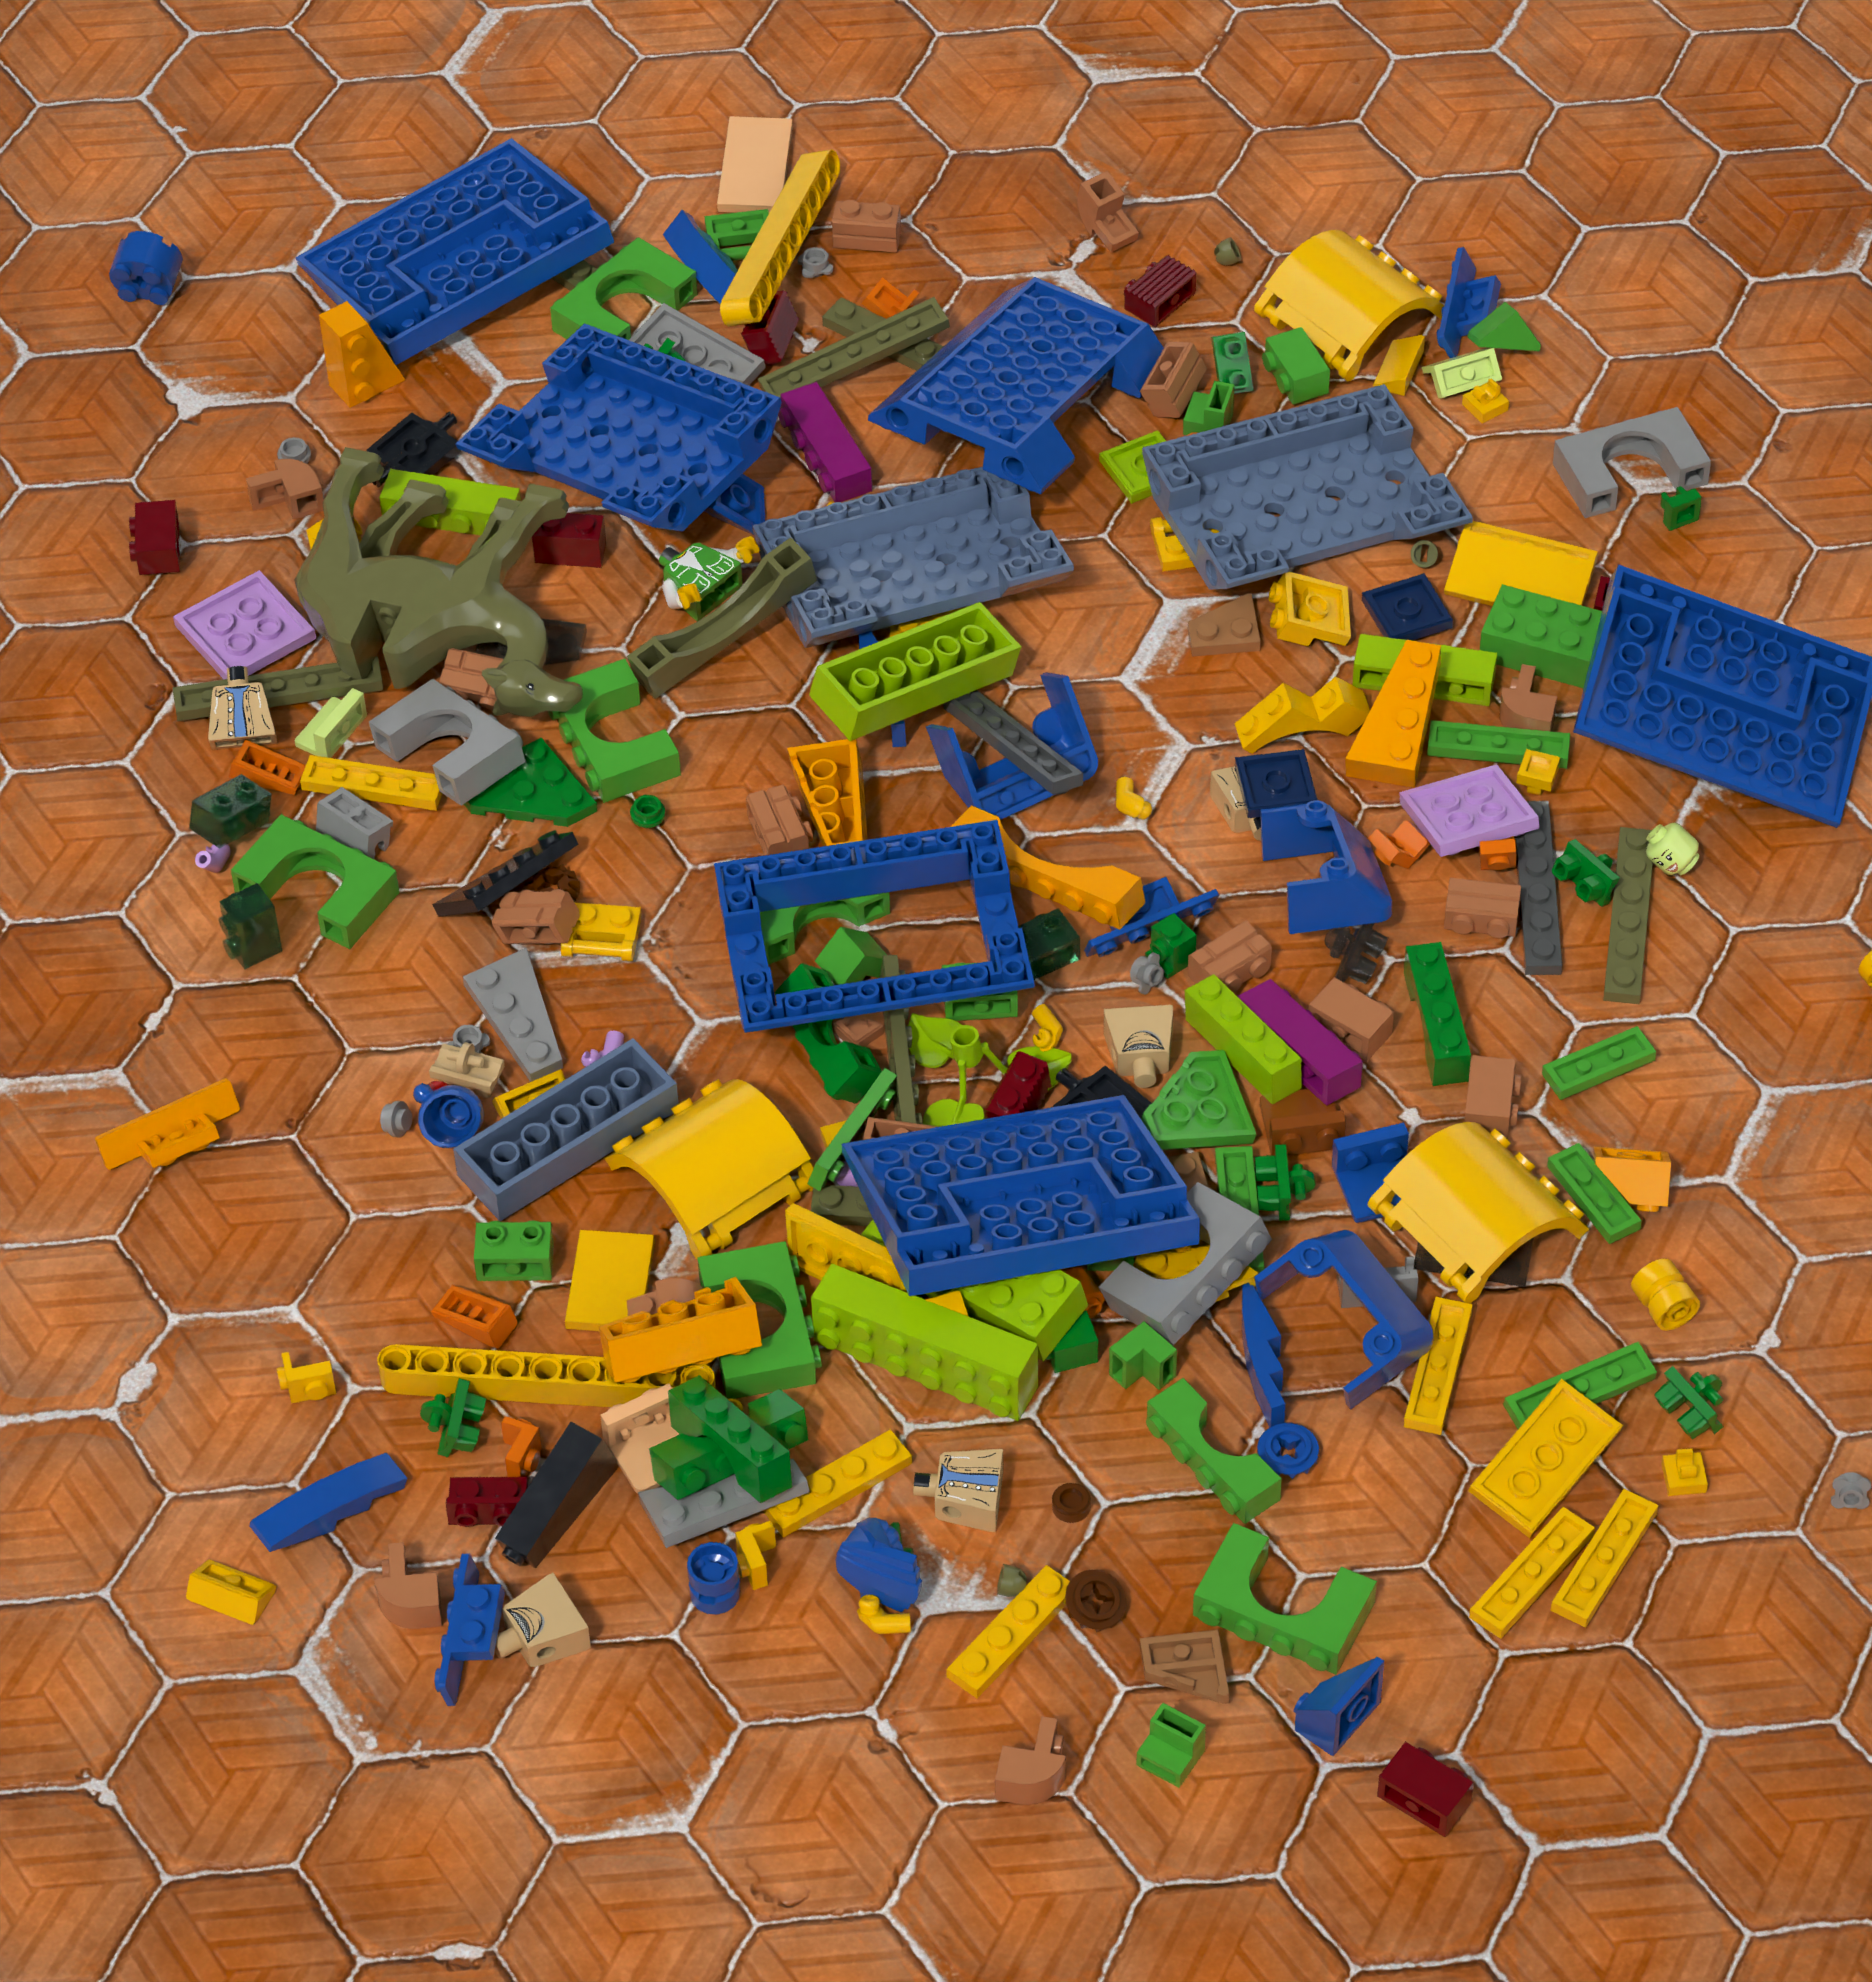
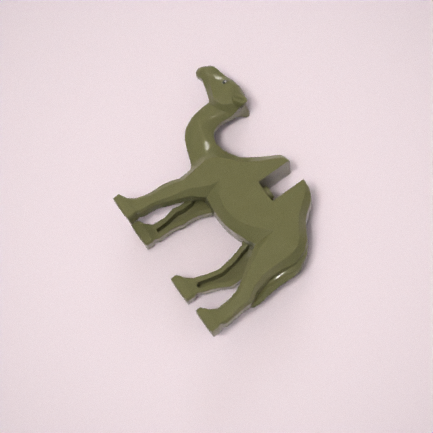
(424, 605)

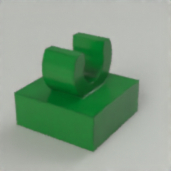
(1681, 508)

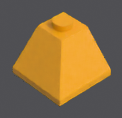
(1637, 1175)

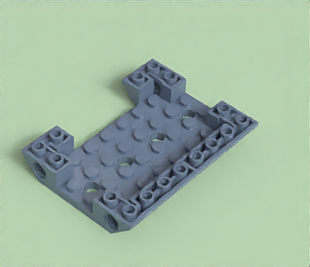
(1291, 468)
(905, 541)

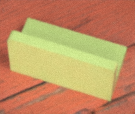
(1464, 372)
(333, 724)

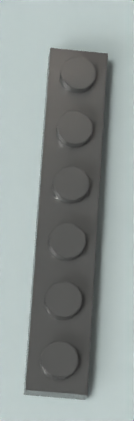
(1015, 742)
(1538, 897)

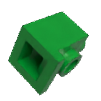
(1173, 943)

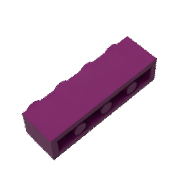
(825, 443)
(1326, 1063)

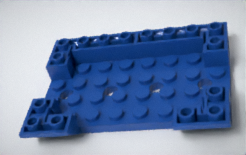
(1017, 388)
(631, 429)

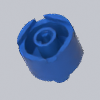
(145, 268)

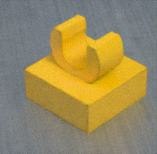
(1486, 401)
(1538, 771)
(1684, 1473)

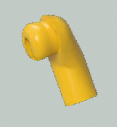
(1129, 802)
(1050, 1028)
(878, 1620)

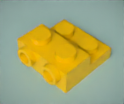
(1310, 610)

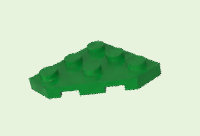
(538, 790)

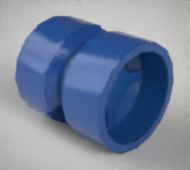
(713, 1578)

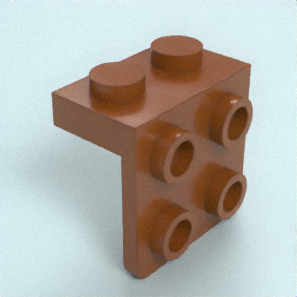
(1302, 1123)

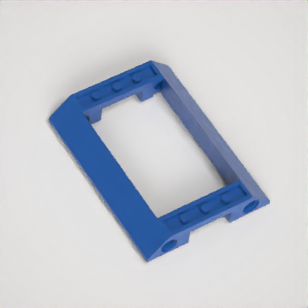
(866, 869)

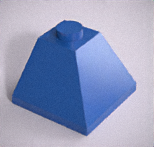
(740, 504)
(1340, 1705)

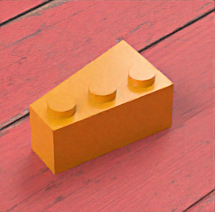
(355, 357)

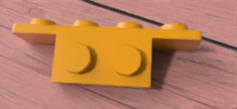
(171, 1129)

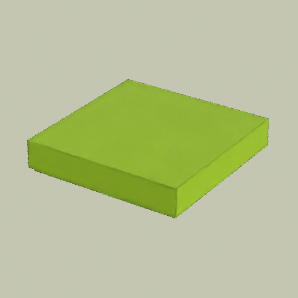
(1127, 466)

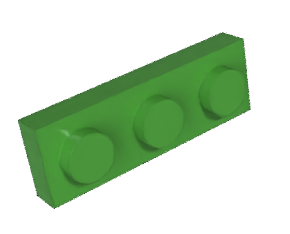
(1598, 1062)
(1594, 1193)

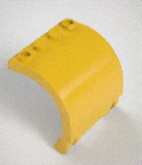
(1342, 296)
(718, 1161)
(1471, 1203)

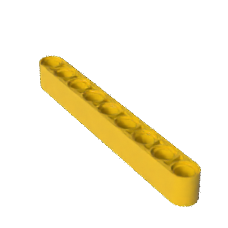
(780, 238)
(527, 1378)

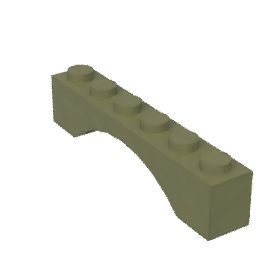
(675, 655)

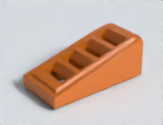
(261, 756)
(491, 1331)

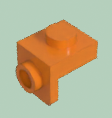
(887, 300)
(1401, 847)
(1497, 854)
(525, 1448)

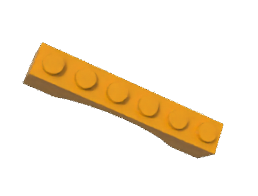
(1098, 892)

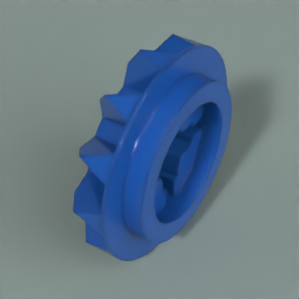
(1288, 1436)

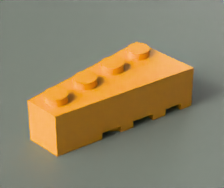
(1397, 724)
(832, 789)
(681, 1333)

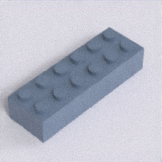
(565, 1129)

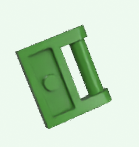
(734, 230)

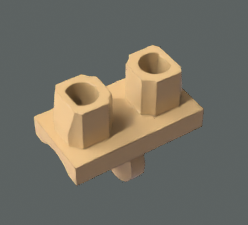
(467, 1068)

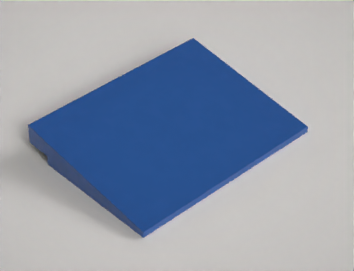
(458, 248)
(1726, 695)
(1021, 1194)

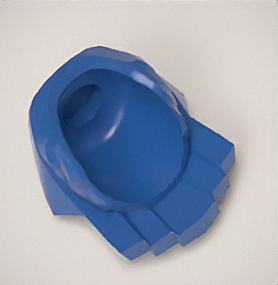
(878, 1565)

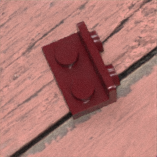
(483, 1499)

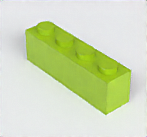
(468, 503)
(1462, 677)
(1244, 1037)

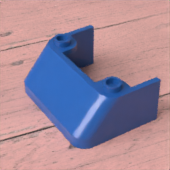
(1002, 785)
(1349, 885)
(1401, 1329)

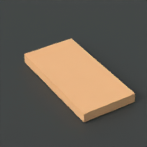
(754, 163)

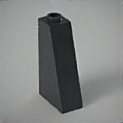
(556, 1495)

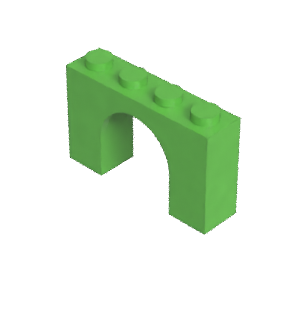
(633, 270)
(611, 766)
(293, 848)
(786, 1356)
(1316, 1637)

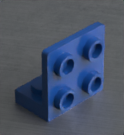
(1363, 1163)

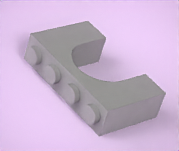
(1658, 436)
(439, 712)
(1177, 1303)

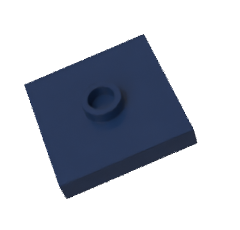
(1407, 609)
(1274, 780)

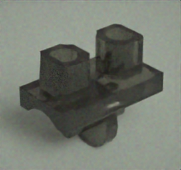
(1351, 947)

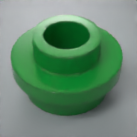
(647, 811)

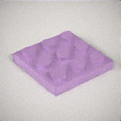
(244, 626)
(1469, 810)

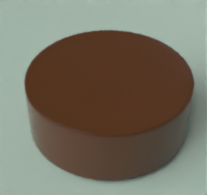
(1071, 1502)

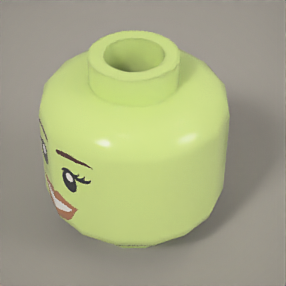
(1672, 849)

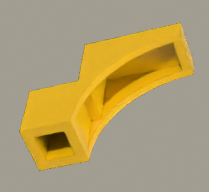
(1287, 711)

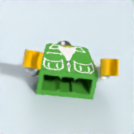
(704, 575)

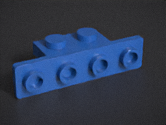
(1466, 302)
(1159, 904)
(471, 1629)

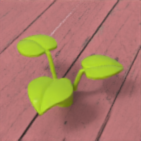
(942, 1038)

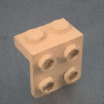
(635, 1428)

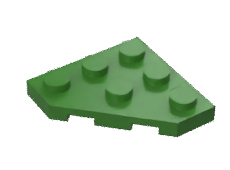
(1200, 1106)

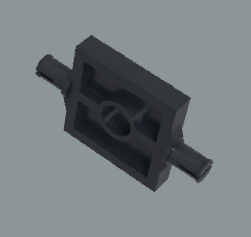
(416, 446)
(1099, 1086)

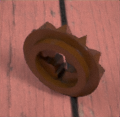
(564, 879)
(1106, 1589)

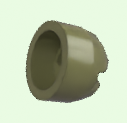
(1227, 252)
(1432, 553)
(1011, 1581)

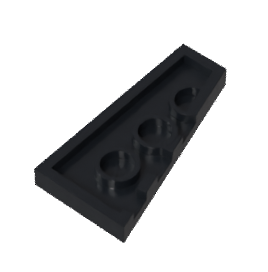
(506, 876)

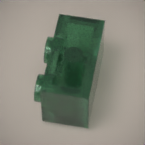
(230, 811)
(249, 926)
(1050, 942)

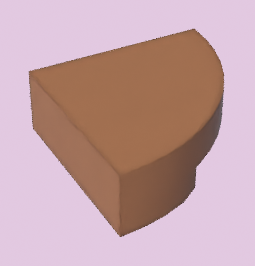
(858, 1031)

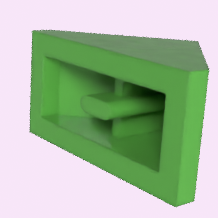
(1504, 330)

